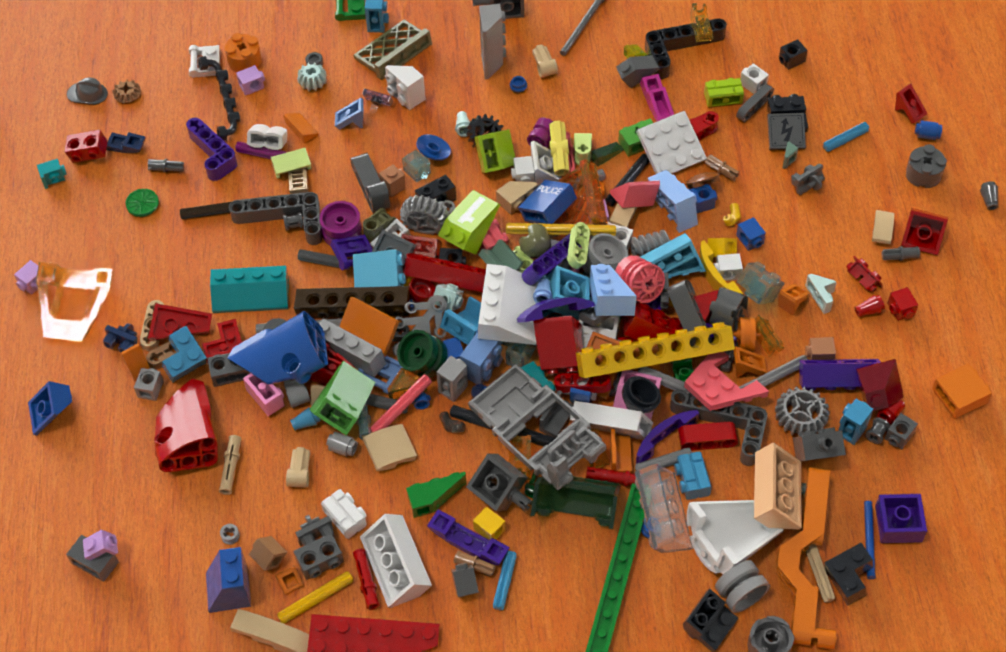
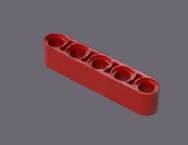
(444, 272)

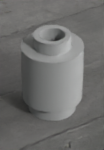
(342, 444)

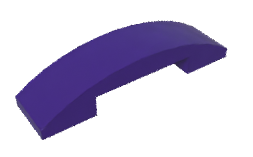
(535, 311)
(662, 430)
(467, 540)

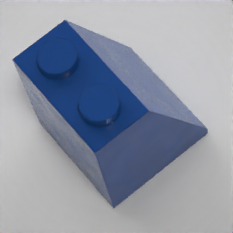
(228, 581)

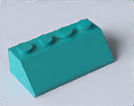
(249, 289)

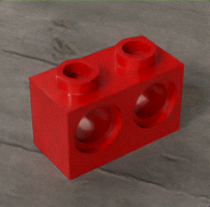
(86, 146)

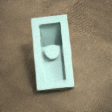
(821, 291)

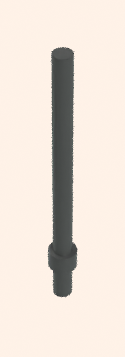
(580, 27)

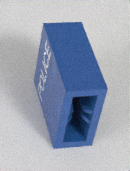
(547, 202)

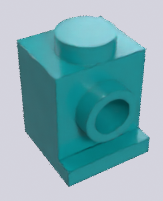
(51, 172)

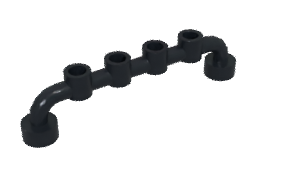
(225, 90)

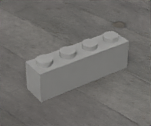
(353, 349)

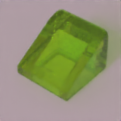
(633, 51)

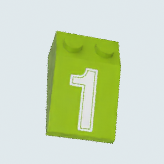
(469, 222)

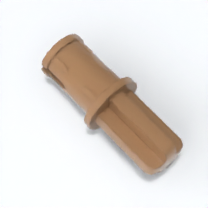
(722, 167)
(478, 565)

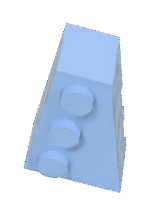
(676, 200)
(610, 292)

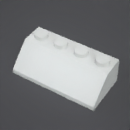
(395, 560)

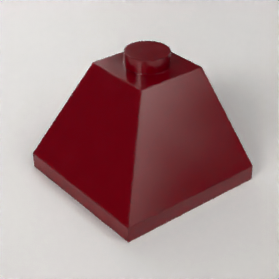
(880, 384)

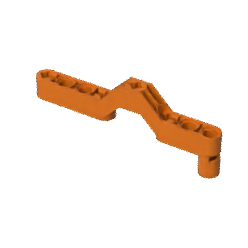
(789, 559)

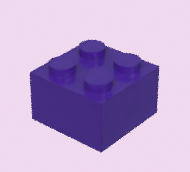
(900, 518)

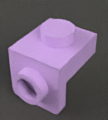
(99, 544)

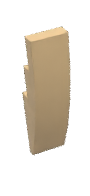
(270, 632)

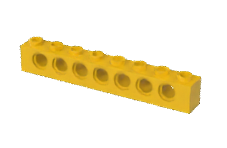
(722, 342)

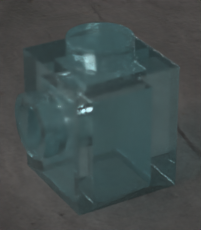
(416, 165)

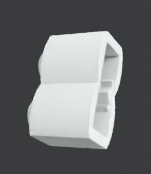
(262, 135)

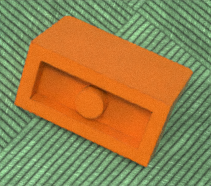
(620, 452)

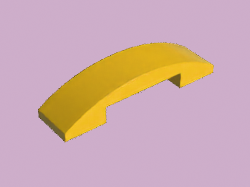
(712, 275)

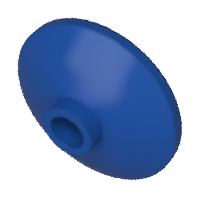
(433, 147)

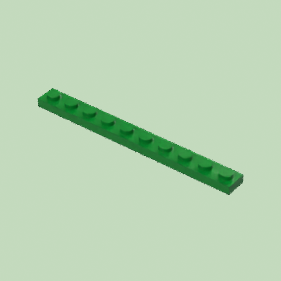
(617, 574)

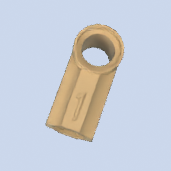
(545, 64)
(298, 473)

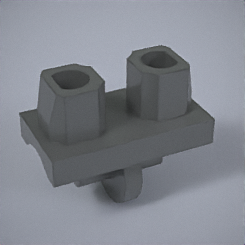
(809, 179)
(313, 529)

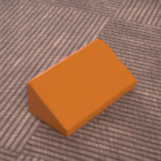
(300, 126)

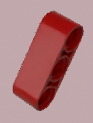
(708, 436)

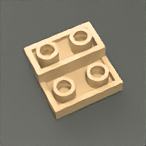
(389, 447)

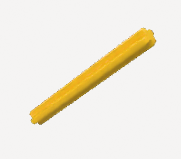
(559, 229)

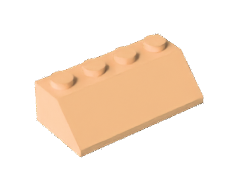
(777, 488)

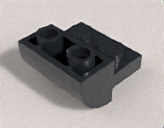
(709, 620)

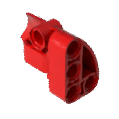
(185, 430)

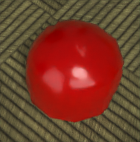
(421, 290)

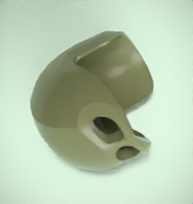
(536, 242)

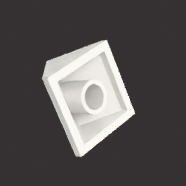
(542, 163)

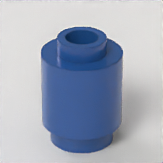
(928, 130)

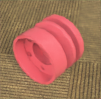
(641, 277)

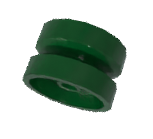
(421, 353)

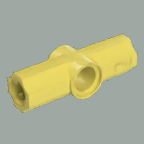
(559, 148)

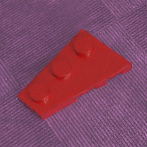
(170, 319)

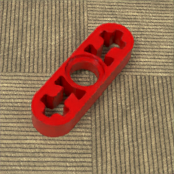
(596, 387)

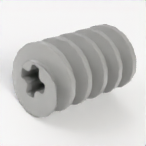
(648, 243)

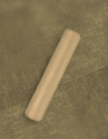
(820, 574)

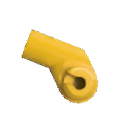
(734, 217)

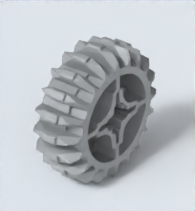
(423, 214)
(803, 405)

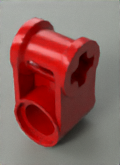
(703, 127)

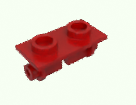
(860, 268)

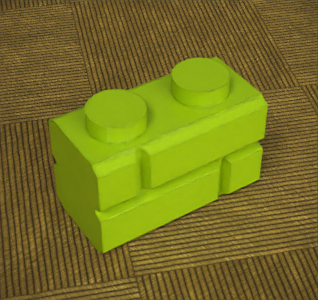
(723, 92)

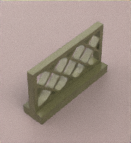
(399, 54)

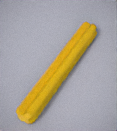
(315, 597)

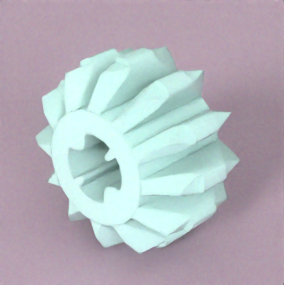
(311, 76)

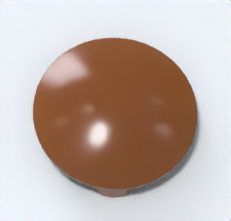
(697, 180)

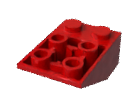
(649, 323)

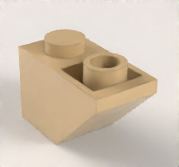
(514, 194)

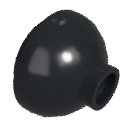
(640, 394)

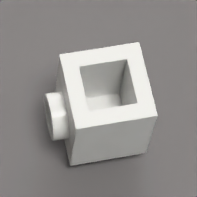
(523, 169)

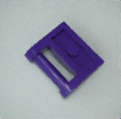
(347, 247)

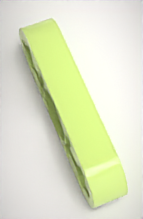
(583, 240)

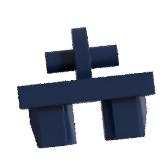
(123, 335)

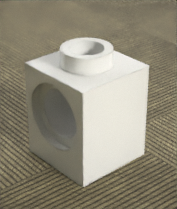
(753, 78)
(729, 266)

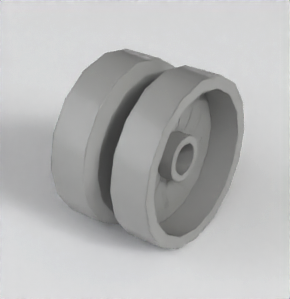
(604, 250)
(742, 586)

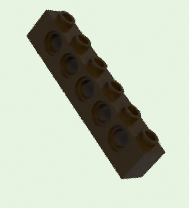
(320, 301)

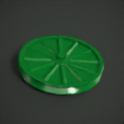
(142, 202)

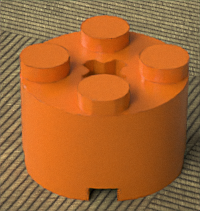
(243, 52)

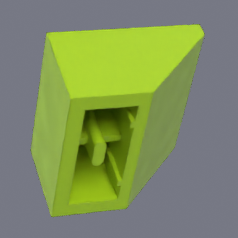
(495, 150)

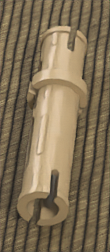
(231, 457)

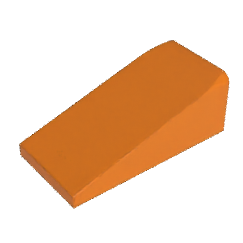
(134, 360)

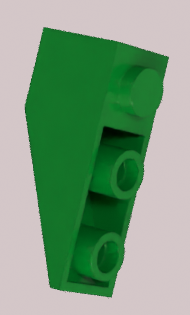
(431, 495)

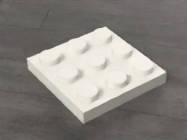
(671, 144)

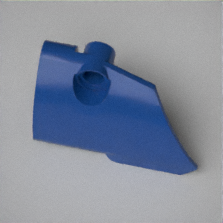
(284, 353)

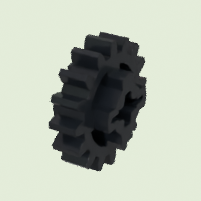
(482, 125)

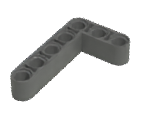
(275, 207)
(745, 421)

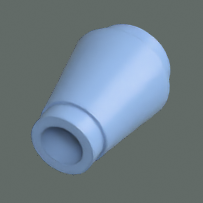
(542, 291)

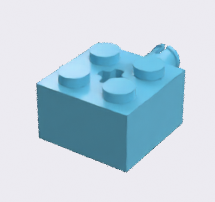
(568, 284)

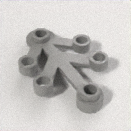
(422, 322)

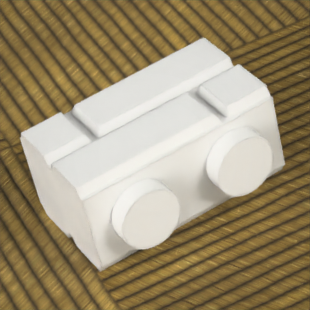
(344, 513)

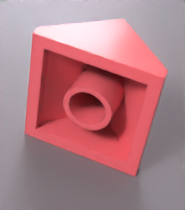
(636, 194)

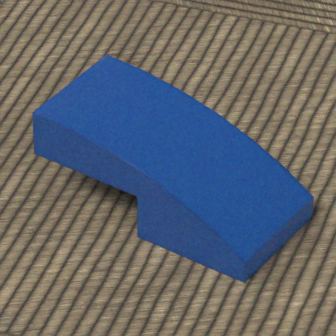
(580, 395)

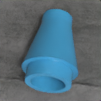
(305, 420)

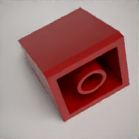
(558, 343)

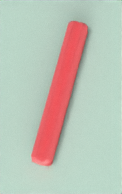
(401, 404)

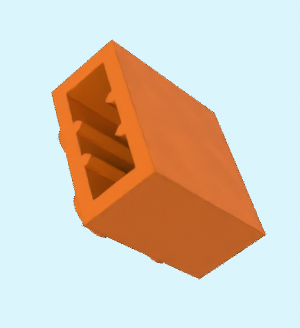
(962, 390)

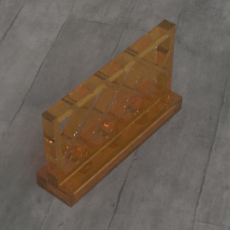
(591, 194)

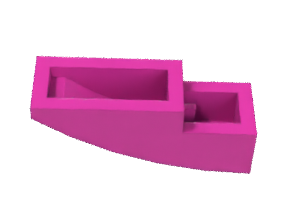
(656, 97)

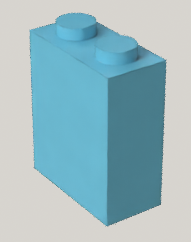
(379, 269)

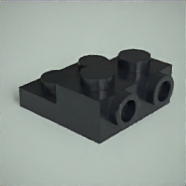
(790, 104)

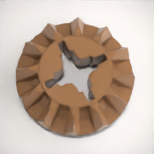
(131, 95)

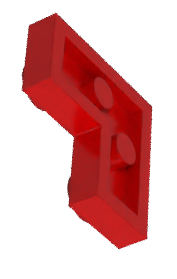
(229, 338)

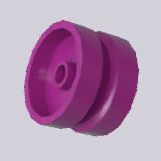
(340, 221)

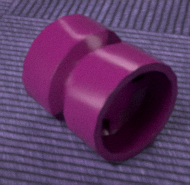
(541, 132)

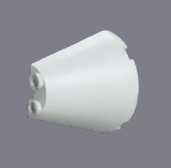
(726, 532)

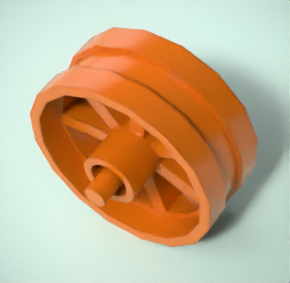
(746, 333)

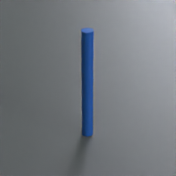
(869, 536)

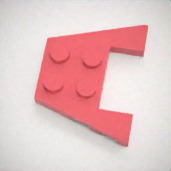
(715, 388)

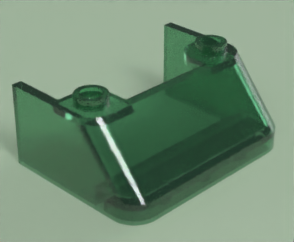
(578, 497)

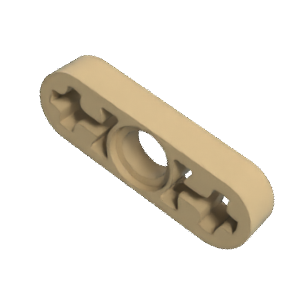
(145, 330)

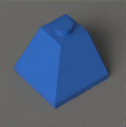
(48, 404)

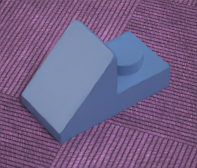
(349, 114)

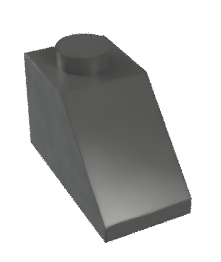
(636, 68)

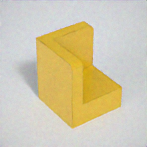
(723, 246)
(489, 524)

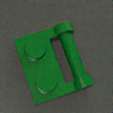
(356, 10)

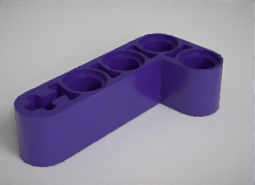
(221, 155)

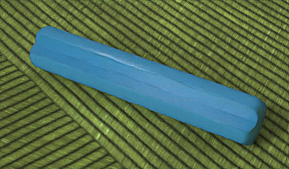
(846, 136)
(504, 580)

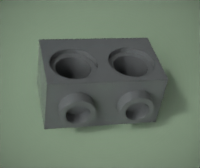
(228, 374)
(316, 552)

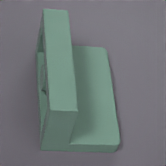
(501, 255)

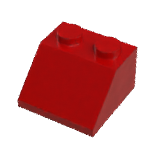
(924, 230)

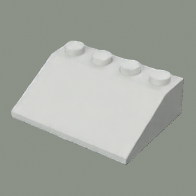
(502, 302)

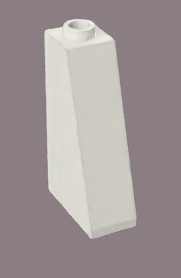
(605, 418)

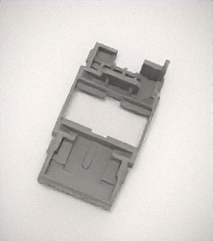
(513, 402)

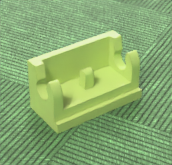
(290, 161)

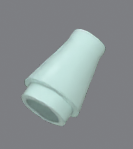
(462, 123)

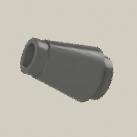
(989, 192)

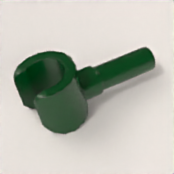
(529, 487)

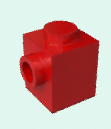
(902, 304)

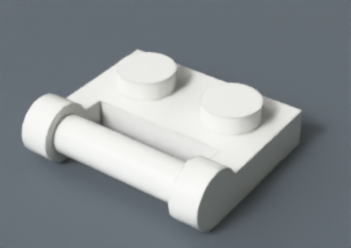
(210, 52)

